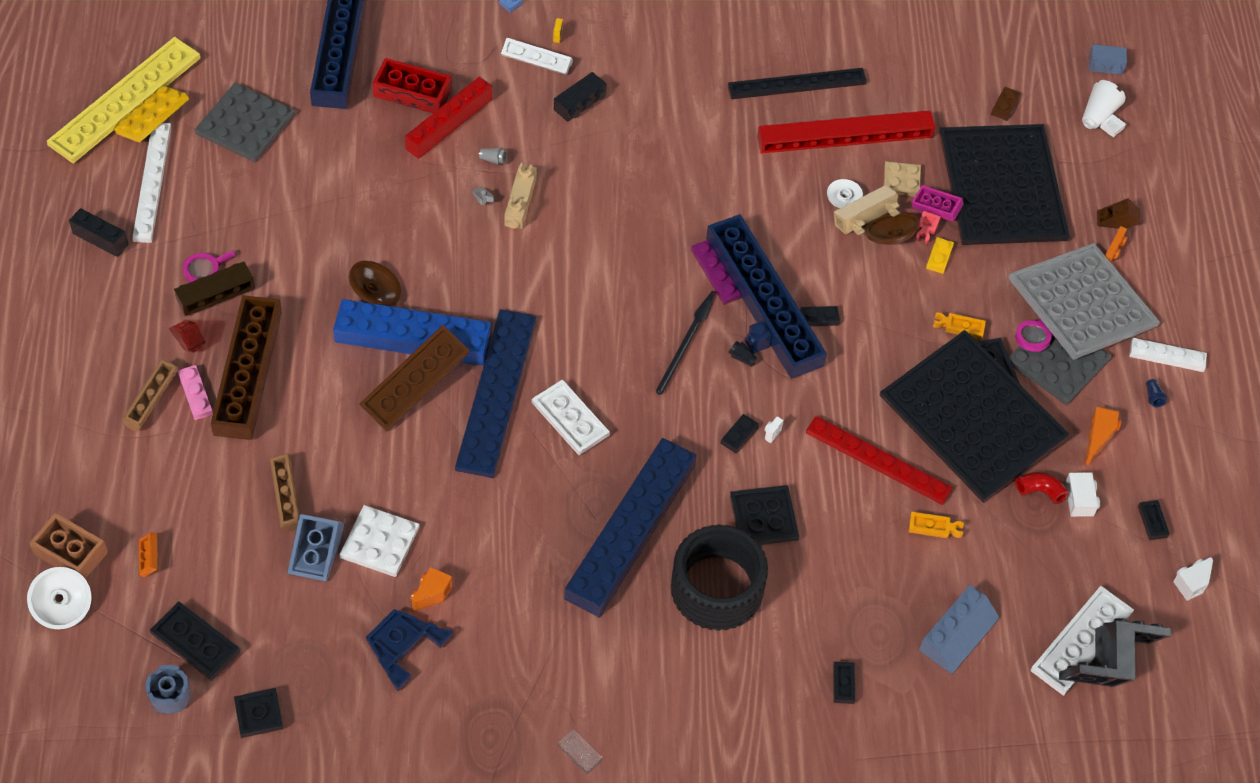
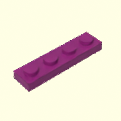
(715, 272)

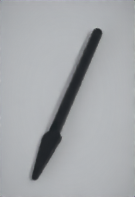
(699, 315)

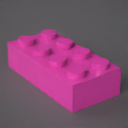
(937, 203)

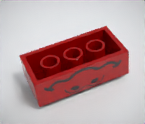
(411, 86)

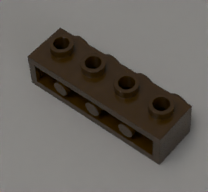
(214, 288)

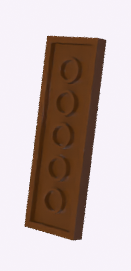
(414, 378)

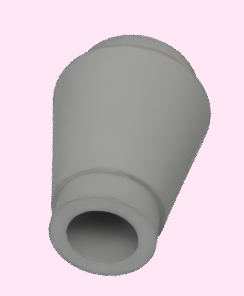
(494, 155)

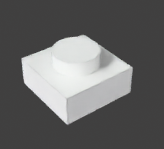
(1112, 125)
(773, 429)

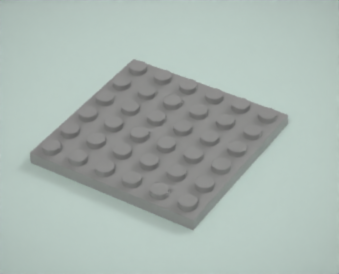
(1083, 300)

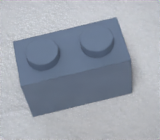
(1107, 59)

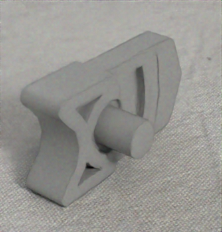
(482, 195)

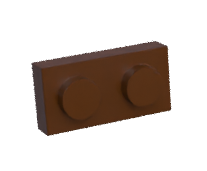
(1005, 103)

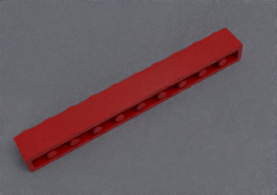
(845, 131)

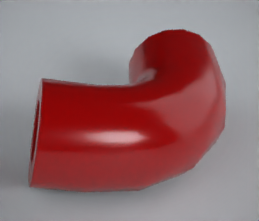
(1043, 483)

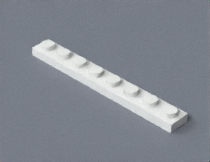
(151, 184)

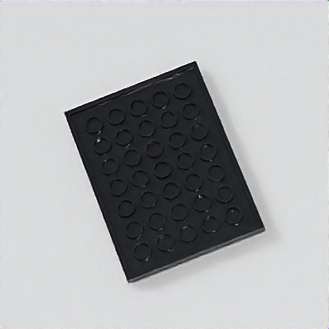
(1004, 184)
(974, 415)

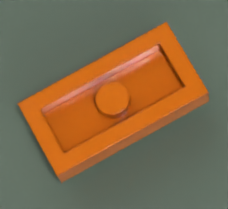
(1119, 240)

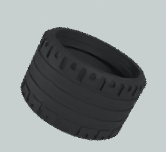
(726, 543)

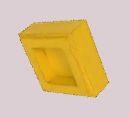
(557, 32)

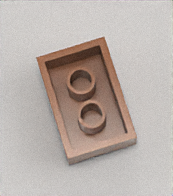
(68, 546)

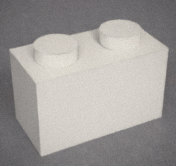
(1082, 494)

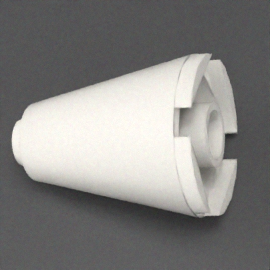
(1102, 103)

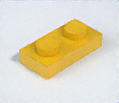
(940, 255)

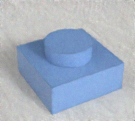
(511, 5)

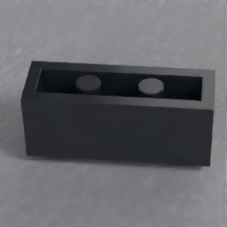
(580, 96)
(98, 232)

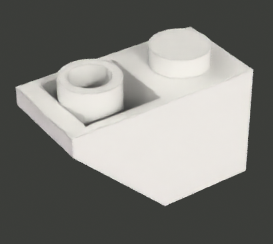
(1195, 579)

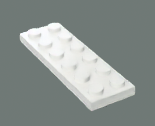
(1077, 640)

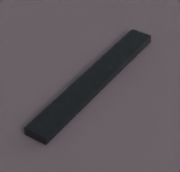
(796, 83)

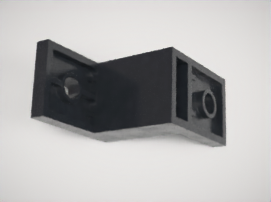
(1115, 653)

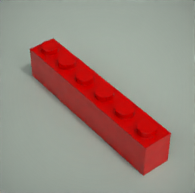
(448, 117)

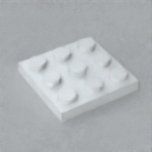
(379, 541)

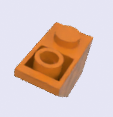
(432, 589)

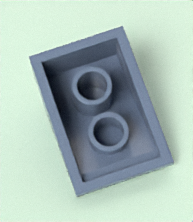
(315, 547)

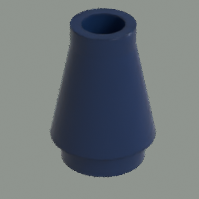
(1156, 395)

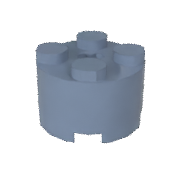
(168, 689)

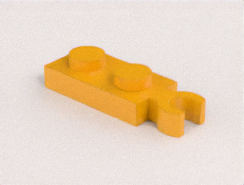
(957, 323)
(934, 525)

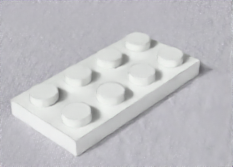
(570, 417)

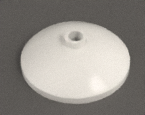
(75, 600)

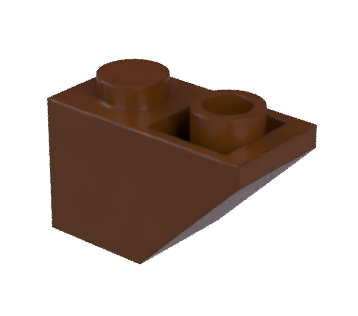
(1119, 214)

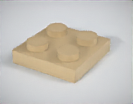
(902, 178)

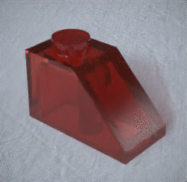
(188, 335)

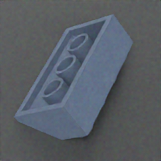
(959, 630)

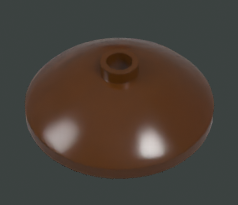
(892, 230)
(374, 283)

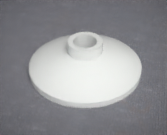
(843, 188)

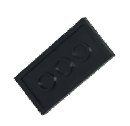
(195, 640)

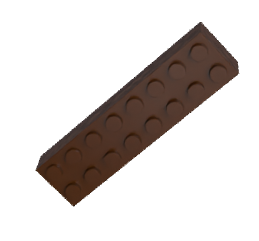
(246, 368)

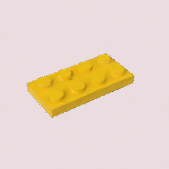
(151, 114)

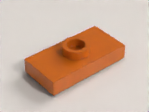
(148, 554)

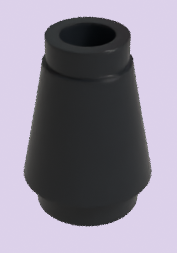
(741, 353)

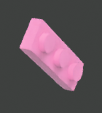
(195, 392)

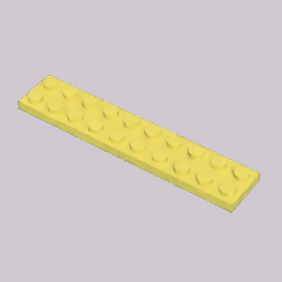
(122, 99)

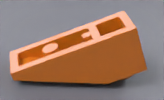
(1102, 429)

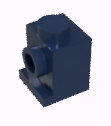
(758, 337)

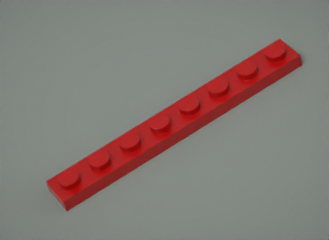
(879, 460)

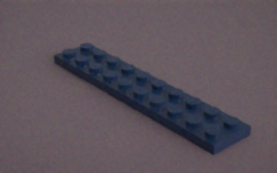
(495, 394)

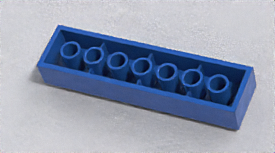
(406, 329)

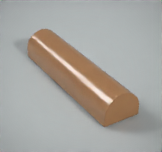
(149, 395)
(285, 492)

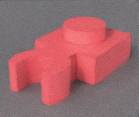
(928, 224)

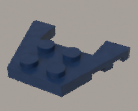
(396, 637)

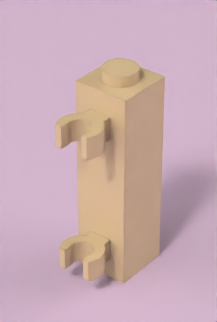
(520, 196)
(866, 210)

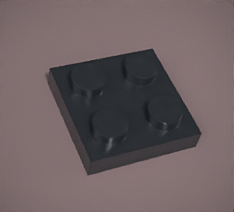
(258, 712)

